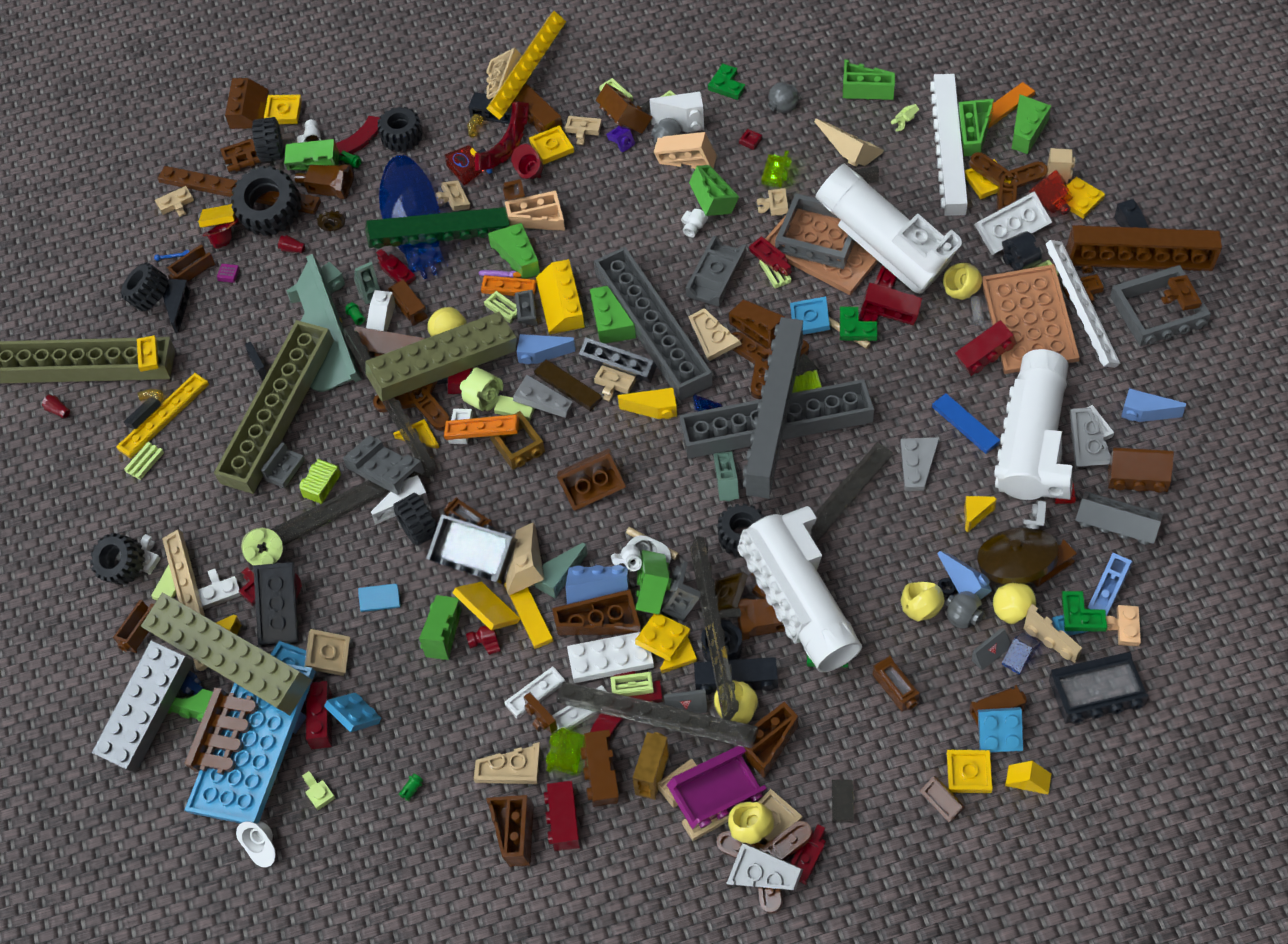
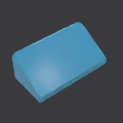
(379, 597)

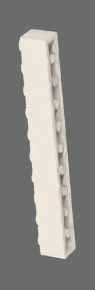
(949, 145)

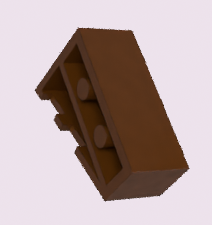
(622, 109)
(755, 322)
(772, 737)
(599, 768)
(513, 827)

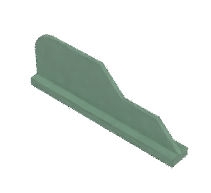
(320, 310)

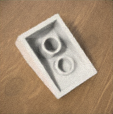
(684, 108)

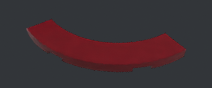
(361, 137)
(509, 142)
(609, 722)

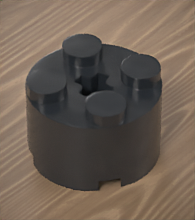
(1021, 251)
(732, 640)

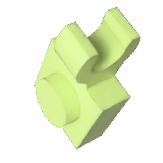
(905, 114)
(318, 793)

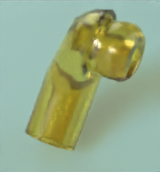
(476, 119)
(157, 394)

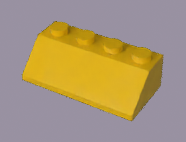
(560, 298)

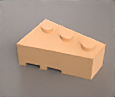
(685, 149)
(536, 212)

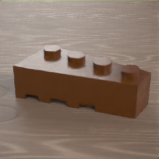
(598, 616)

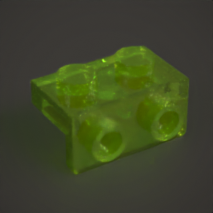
(776, 170)
(564, 751)

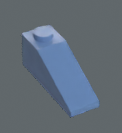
(537, 348)
(1149, 407)
(965, 577)
(1110, 583)

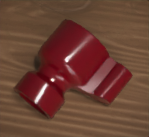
(486, 637)

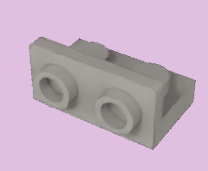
(1038, 511)

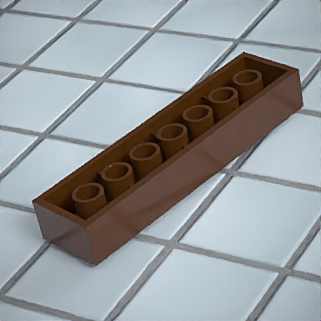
(1143, 247)

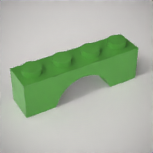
(193, 706)

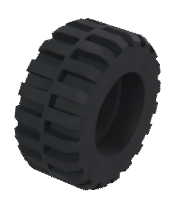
(258, 183)

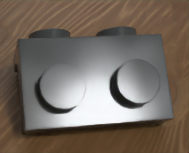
(282, 466)

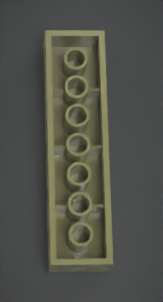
(440, 356)

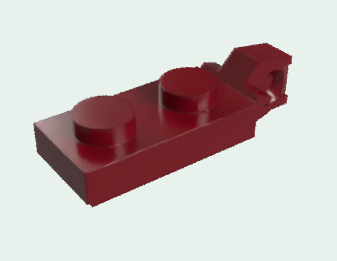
(770, 256)
(394, 268)
(810, 853)

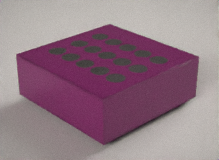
(228, 273)

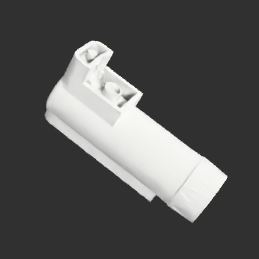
(904, 246)
(1031, 441)
(786, 568)

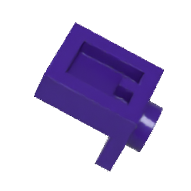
(622, 137)

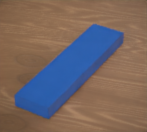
(966, 423)

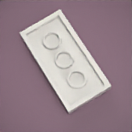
(1018, 217)
(608, 657)

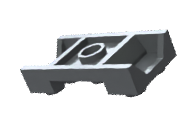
(715, 272)
(381, 464)

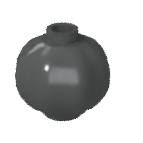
(783, 97)
(666, 127)
(964, 609)

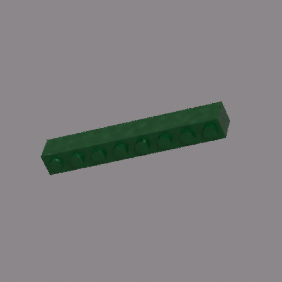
(435, 227)

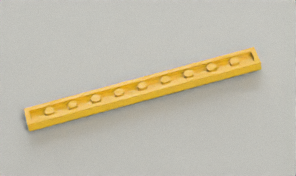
(526, 65)

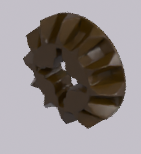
(328, 225)

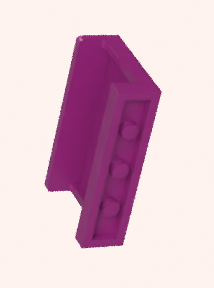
(715, 788)

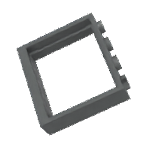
(807, 250)
(1165, 331)

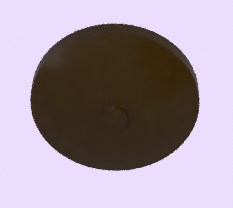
(1018, 555)

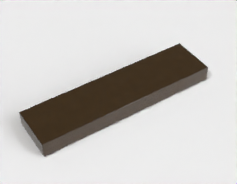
(568, 385)

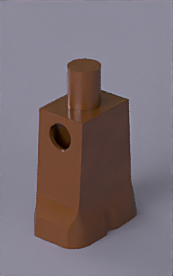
(327, 180)
(757, 618)

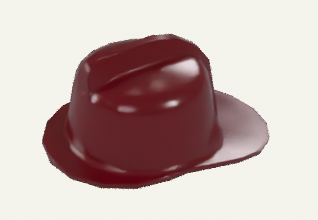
(527, 162)
(220, 234)

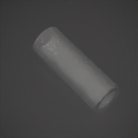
(977, 311)

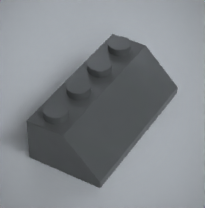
(1119, 518)

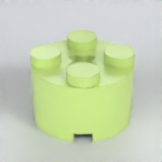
(481, 389)
(256, 537)

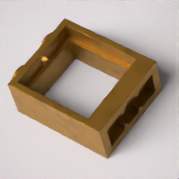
(527, 453)
(651, 765)

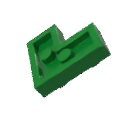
(724, 84)
(856, 330)
(1078, 618)

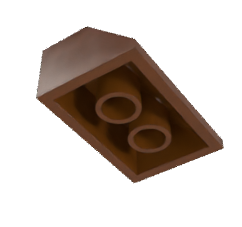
(245, 103)
(1140, 469)
(591, 479)

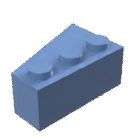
(595, 581)

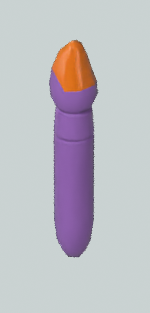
(512, 274)

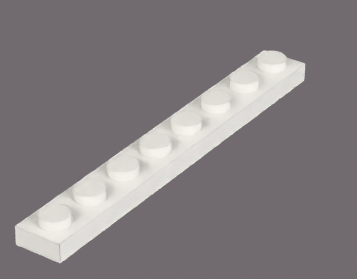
(1083, 304)

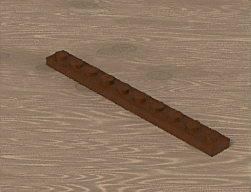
(224, 187)

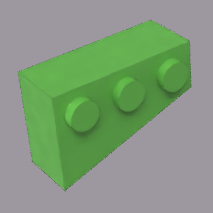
(867, 83)
(1029, 123)
(974, 124)
(712, 191)
(515, 249)
(610, 317)
(653, 582)
(440, 627)

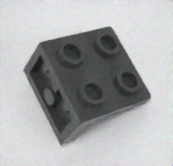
(680, 597)

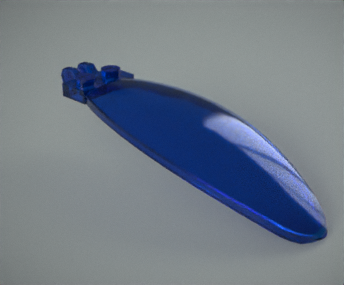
(407, 193)

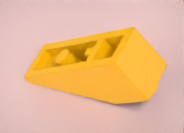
(652, 403)

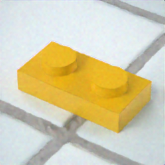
(147, 353)

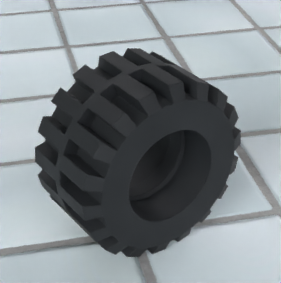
(399, 128)
(267, 139)
(144, 286)
(415, 518)
(733, 518)
(104, 559)

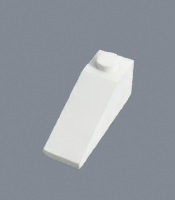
(380, 310)
(385, 508)

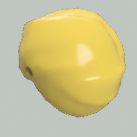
(962, 280)
(444, 320)
(922, 600)
(1013, 601)
(747, 702)
(750, 822)

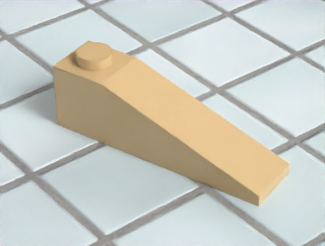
(499, 70)
(849, 145)
(525, 562)

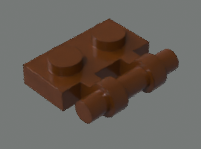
(240, 151)

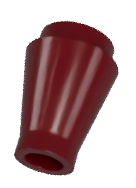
(289, 244)
(53, 405)

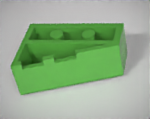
(301, 155)

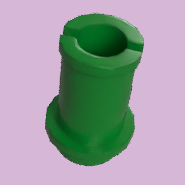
(353, 160)
(353, 310)
(411, 787)

